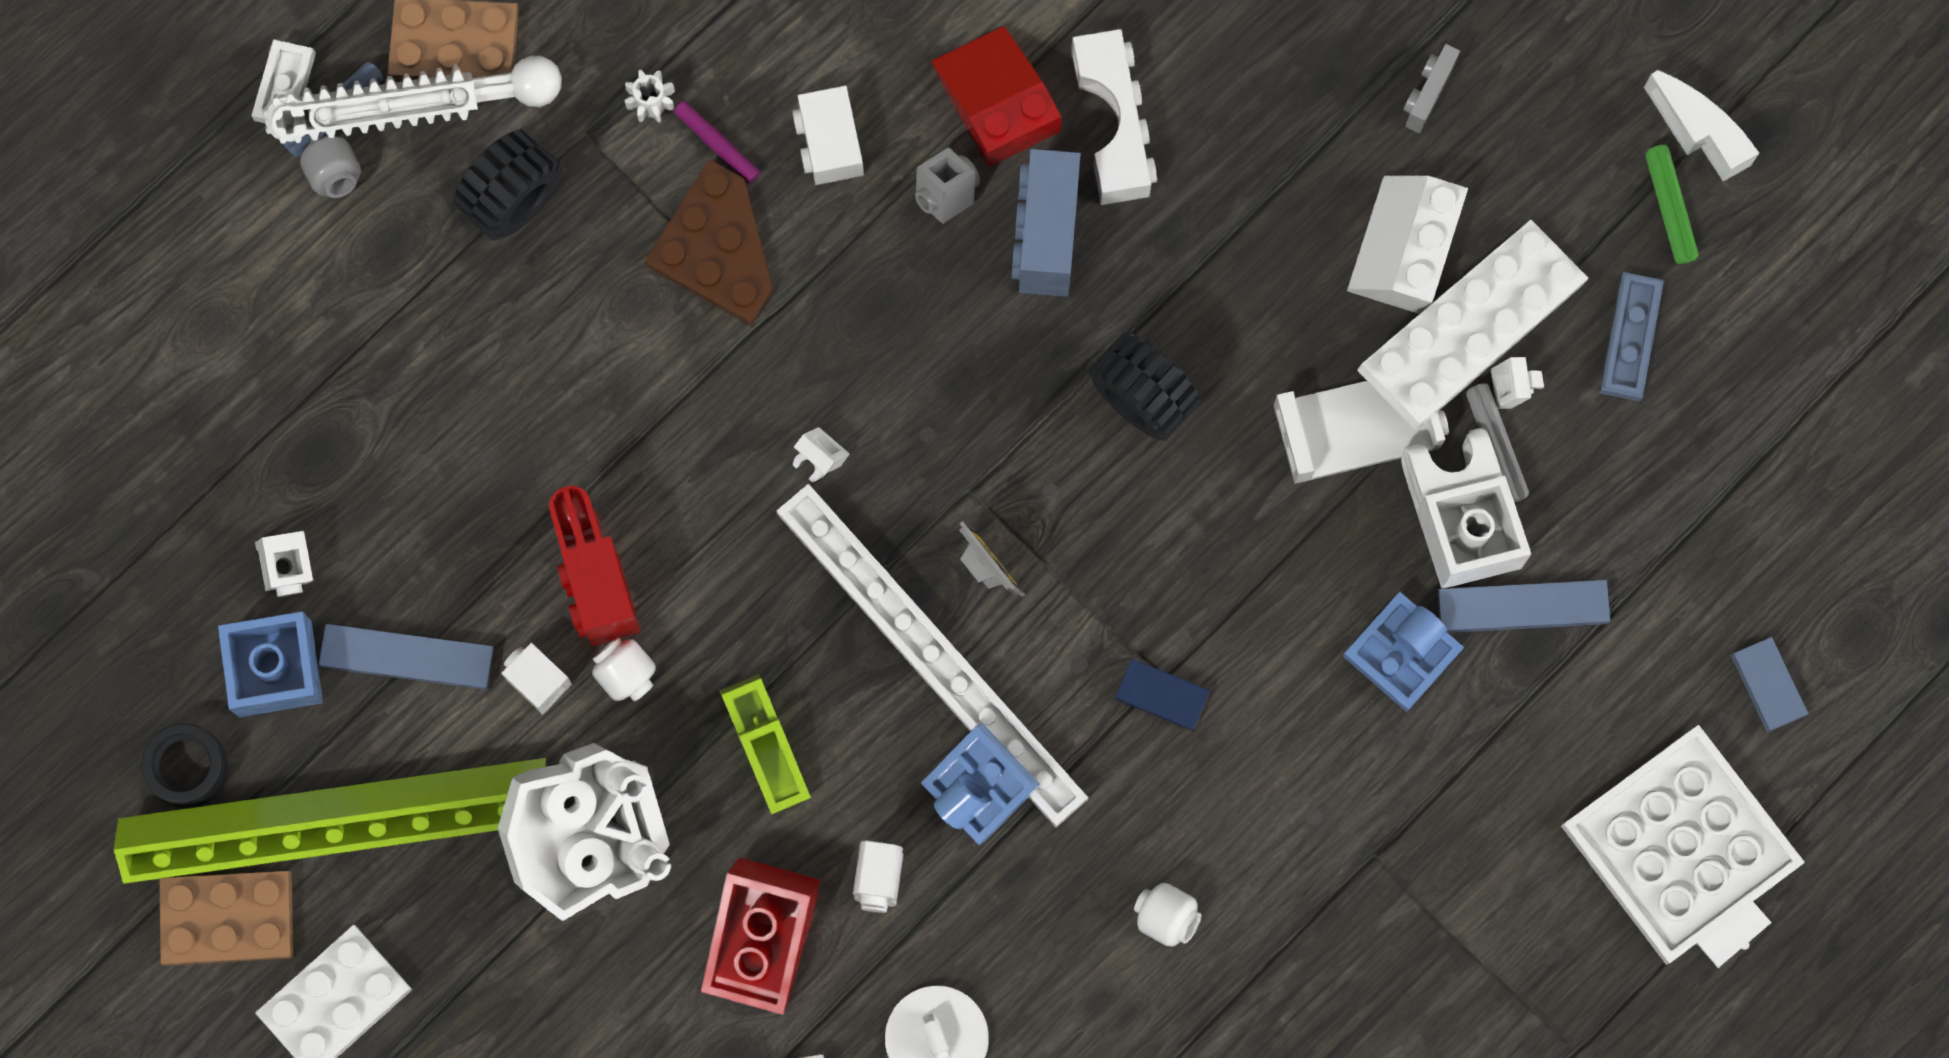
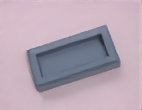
(1769, 684)

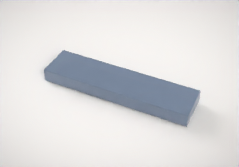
(1524, 606)
(406, 657)

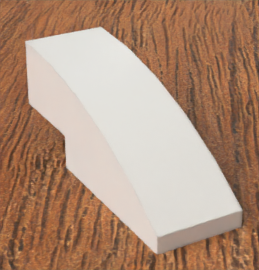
(1701, 125)

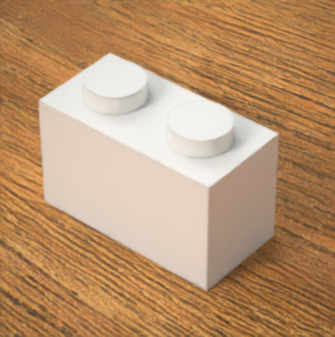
(829, 134)

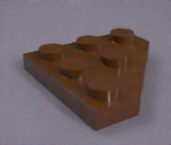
(716, 246)

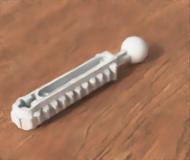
(532, 82)

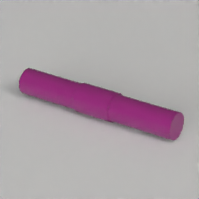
(717, 142)

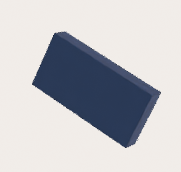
(1162, 695)

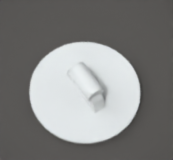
(936, 1025)

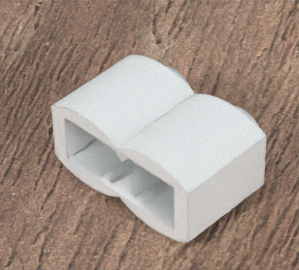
(877, 876)

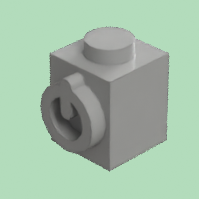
(946, 185)

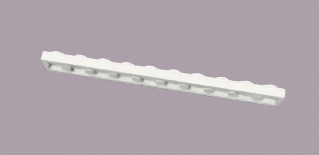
(926, 647)

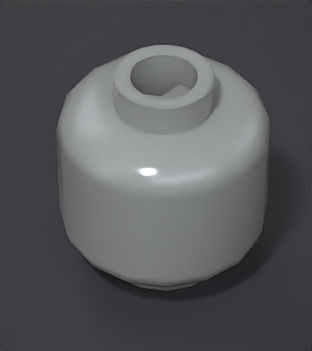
(330, 166)

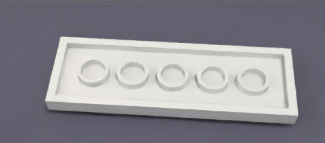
(1472, 324)

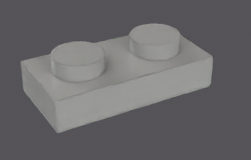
(1437, 72)

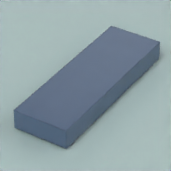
(1631, 336)

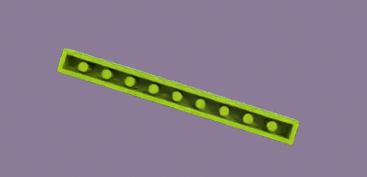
(314, 822)

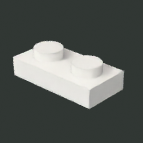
(285, 70)

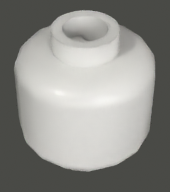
(624, 670)
(1167, 914)

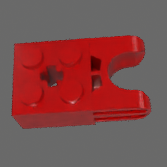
(591, 570)

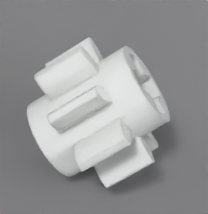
(654, 105)

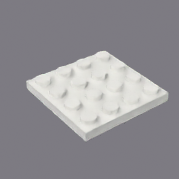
(1682, 844)

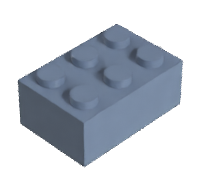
(1046, 222)

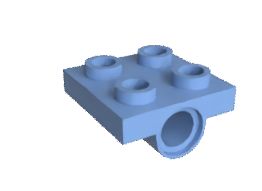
(1403, 651)
(979, 785)

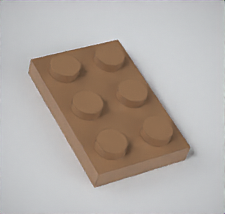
(451, 32)
(226, 918)

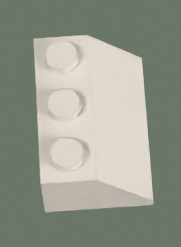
(1407, 241)

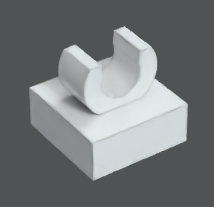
(1514, 383)
(821, 451)

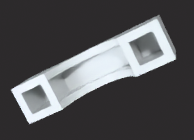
(1103, 69)

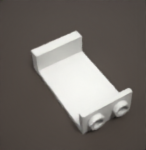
(1347, 431)

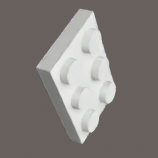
(334, 998)

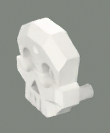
(550, 842)

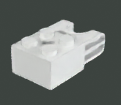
(1463, 500)

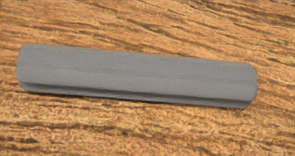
(1489, 419)

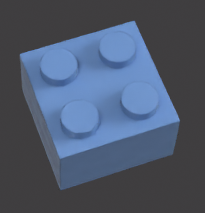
(270, 664)

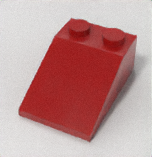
(998, 96)
(760, 935)

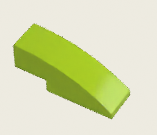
(765, 744)

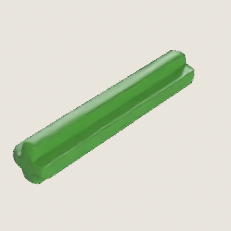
(1671, 204)

